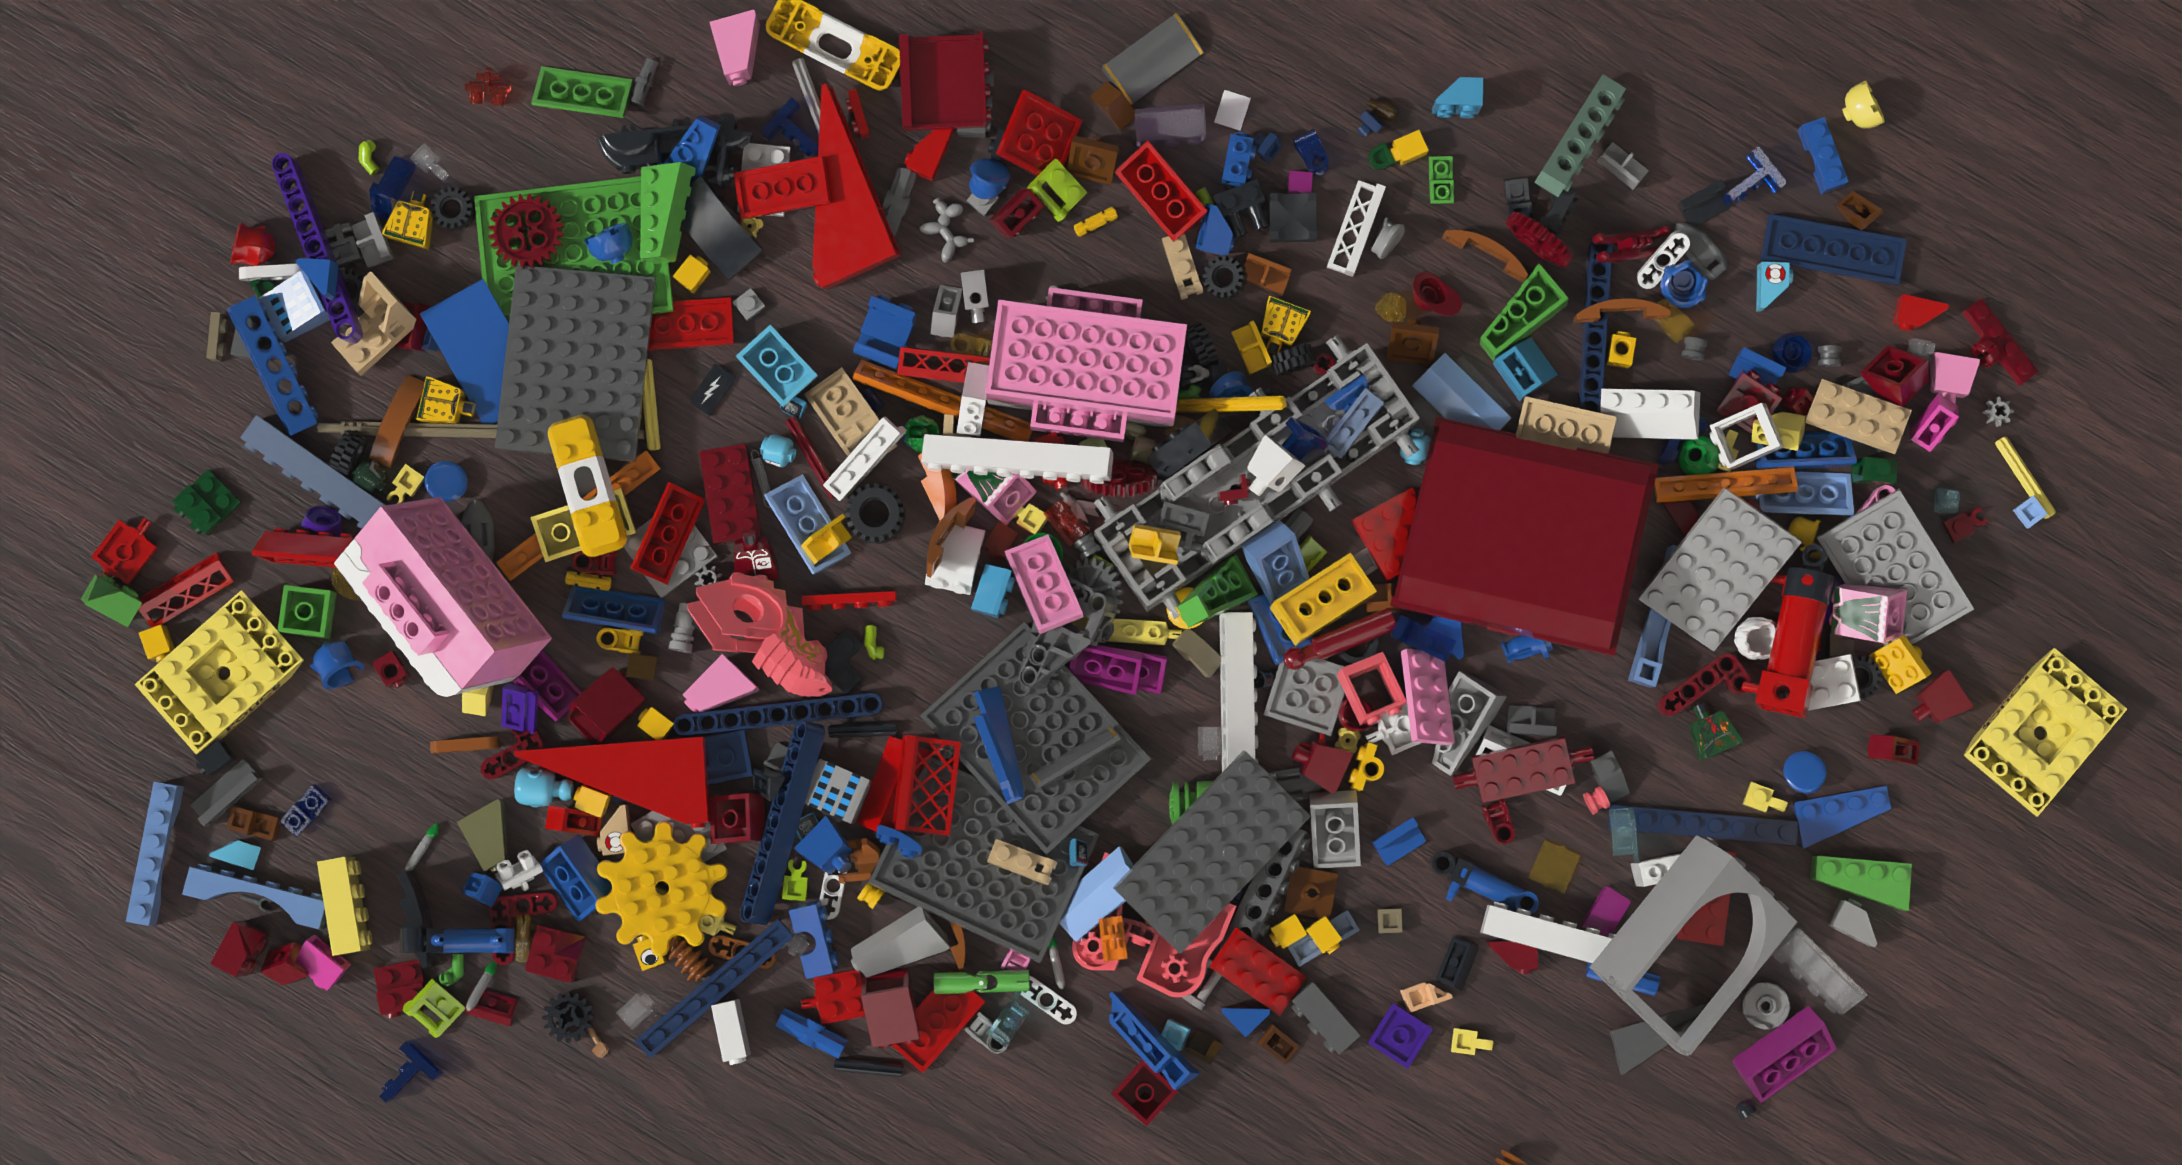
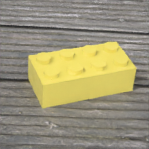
(557, 532)
(344, 905)

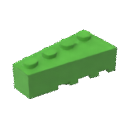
(662, 209)
(1525, 312)
(1218, 592)
(1874, 880)

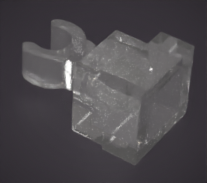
(427, 161)
(1921, 348)

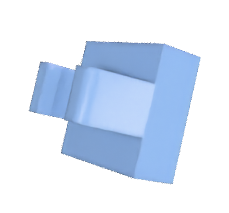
(2030, 512)

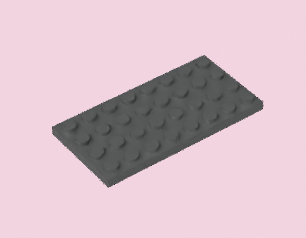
(1211, 852)

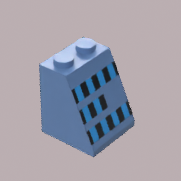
(295, 307)

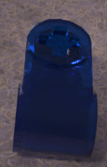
(1310, 149)

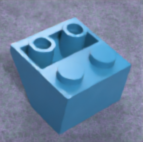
(1461, 99)
(1524, 368)
(992, 591)

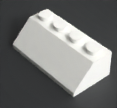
(1653, 413)

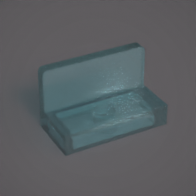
(1624, 832)
(1008, 1021)

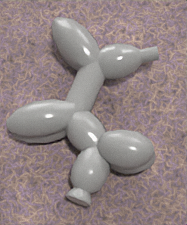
(941, 226)

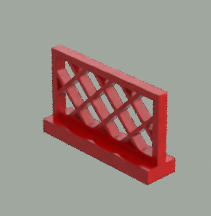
(906, 779)

